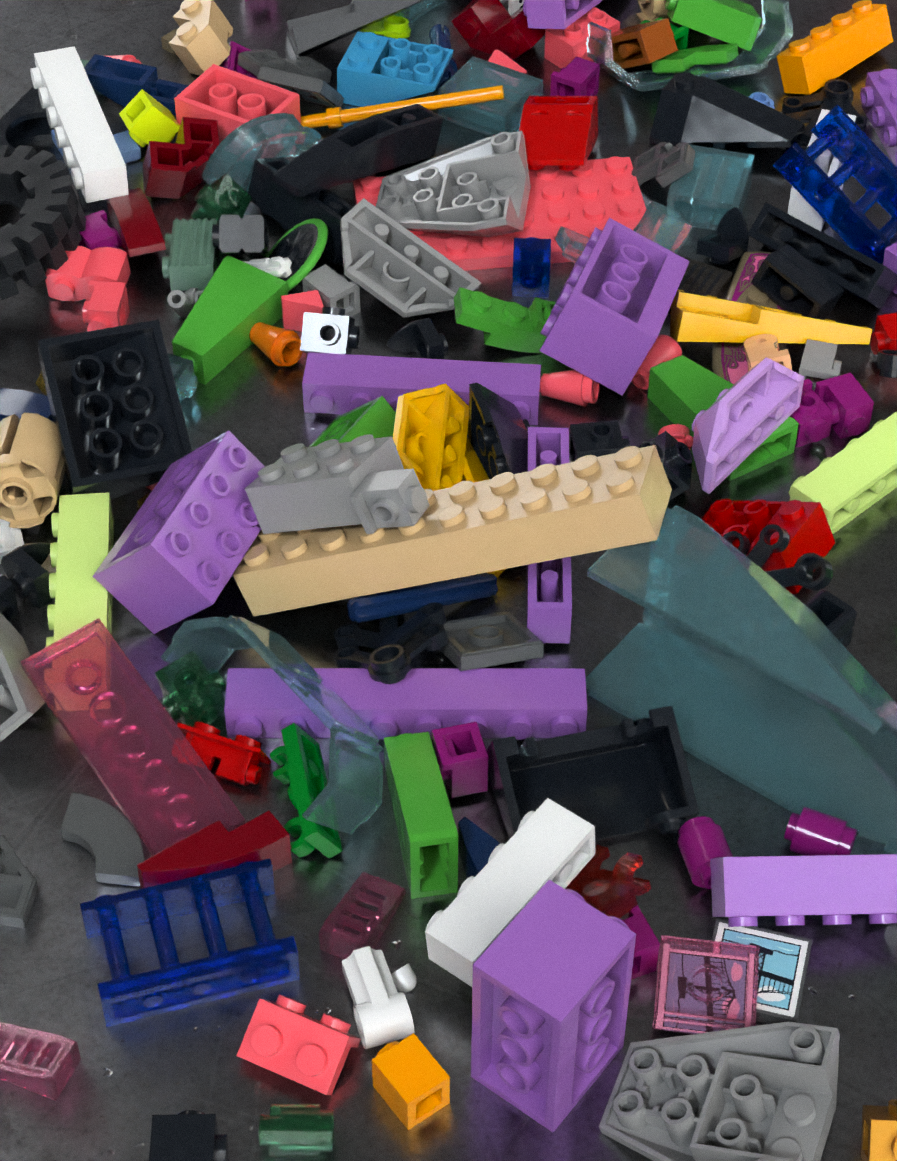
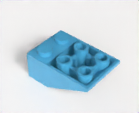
(389, 69)

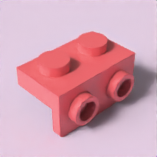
(297, 1044)

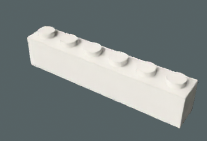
(79, 125)

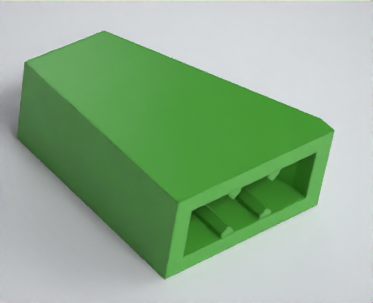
(722, 19)

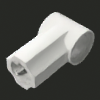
(378, 1008)

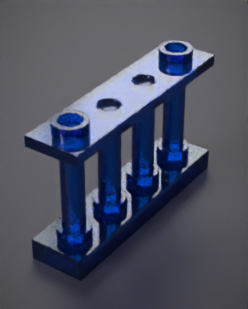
(858, 158)
(200, 980)

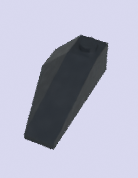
(705, 111)
(497, 432)

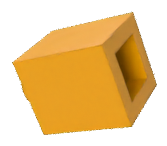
(410, 1080)

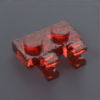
(611, 890)

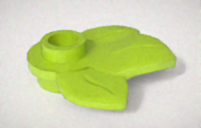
(391, 27)

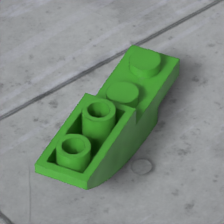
(503, 322)

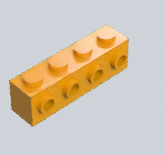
(834, 47)

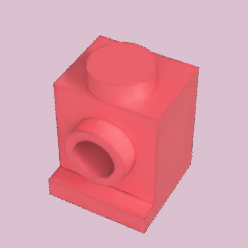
(107, 305)

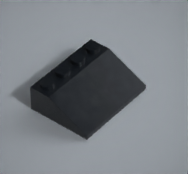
(114, 407)

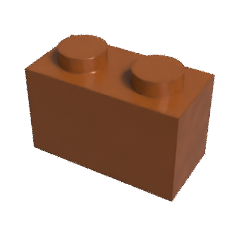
(643, 43)

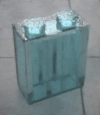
(496, 115)
(713, 186)

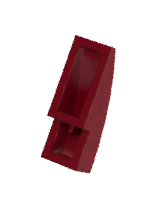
(135, 223)
(218, 849)

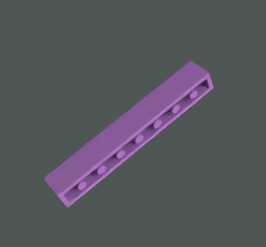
(499, 699)

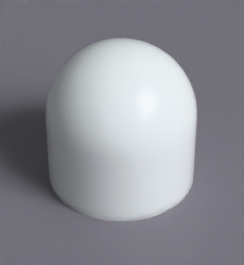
(404, 979)

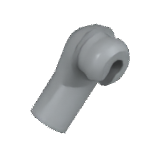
(183, 302)

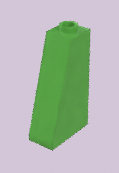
(224, 315)
(685, 388)
(422, 815)

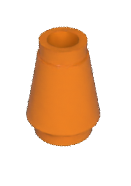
(277, 343)

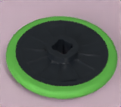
(303, 247)

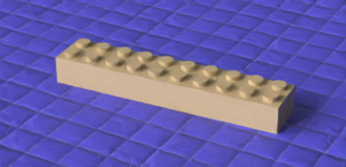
(466, 532)

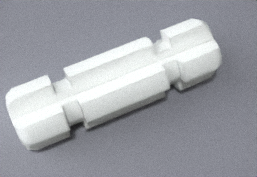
(275, 266)

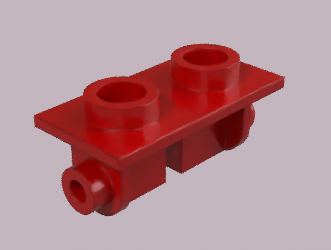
(237, 756)

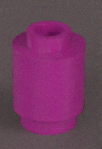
(819, 834)
(698, 843)

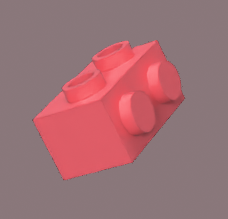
(567, 43)

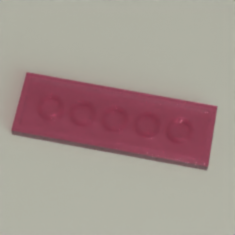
(129, 738)

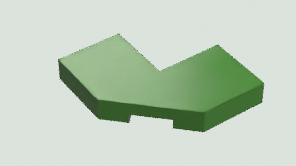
(703, 55)

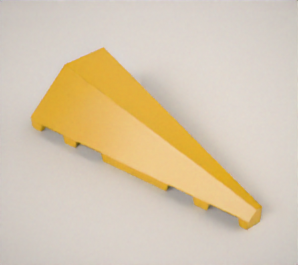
(721, 320)

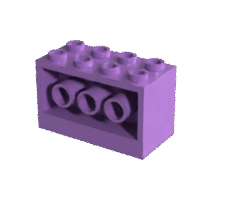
(613, 305)
(185, 536)
(551, 1003)

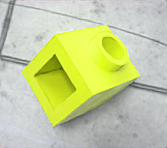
(149, 120)

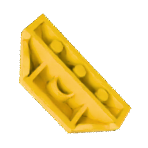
(432, 435)

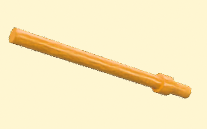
(336, 117)

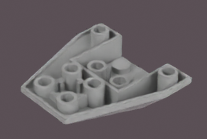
(465, 191)
(728, 1095)

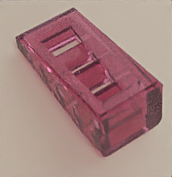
(341, 942)
(48, 1081)

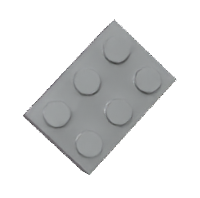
(314, 483)

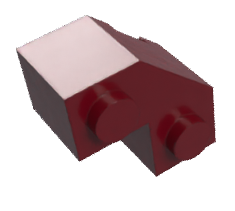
(490, 27)
(178, 167)

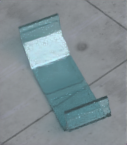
(769, 42)
(354, 759)

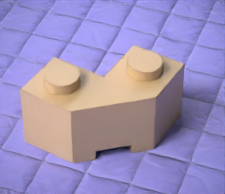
(201, 35)

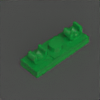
(307, 779)

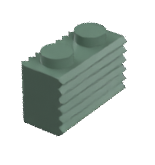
(191, 254)

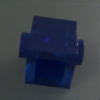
(531, 267)

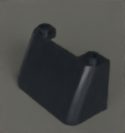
(611, 776)

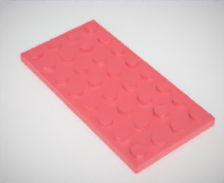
(556, 199)

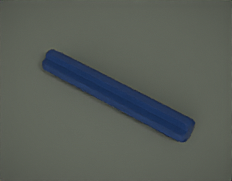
(412, 598)

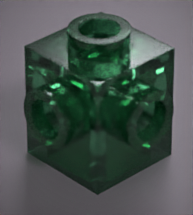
(221, 198)
(191, 690)

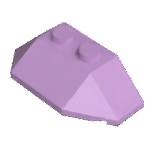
(743, 419)

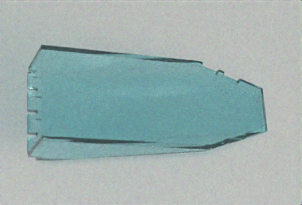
(749, 678)

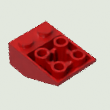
(559, 130)
(802, 520)

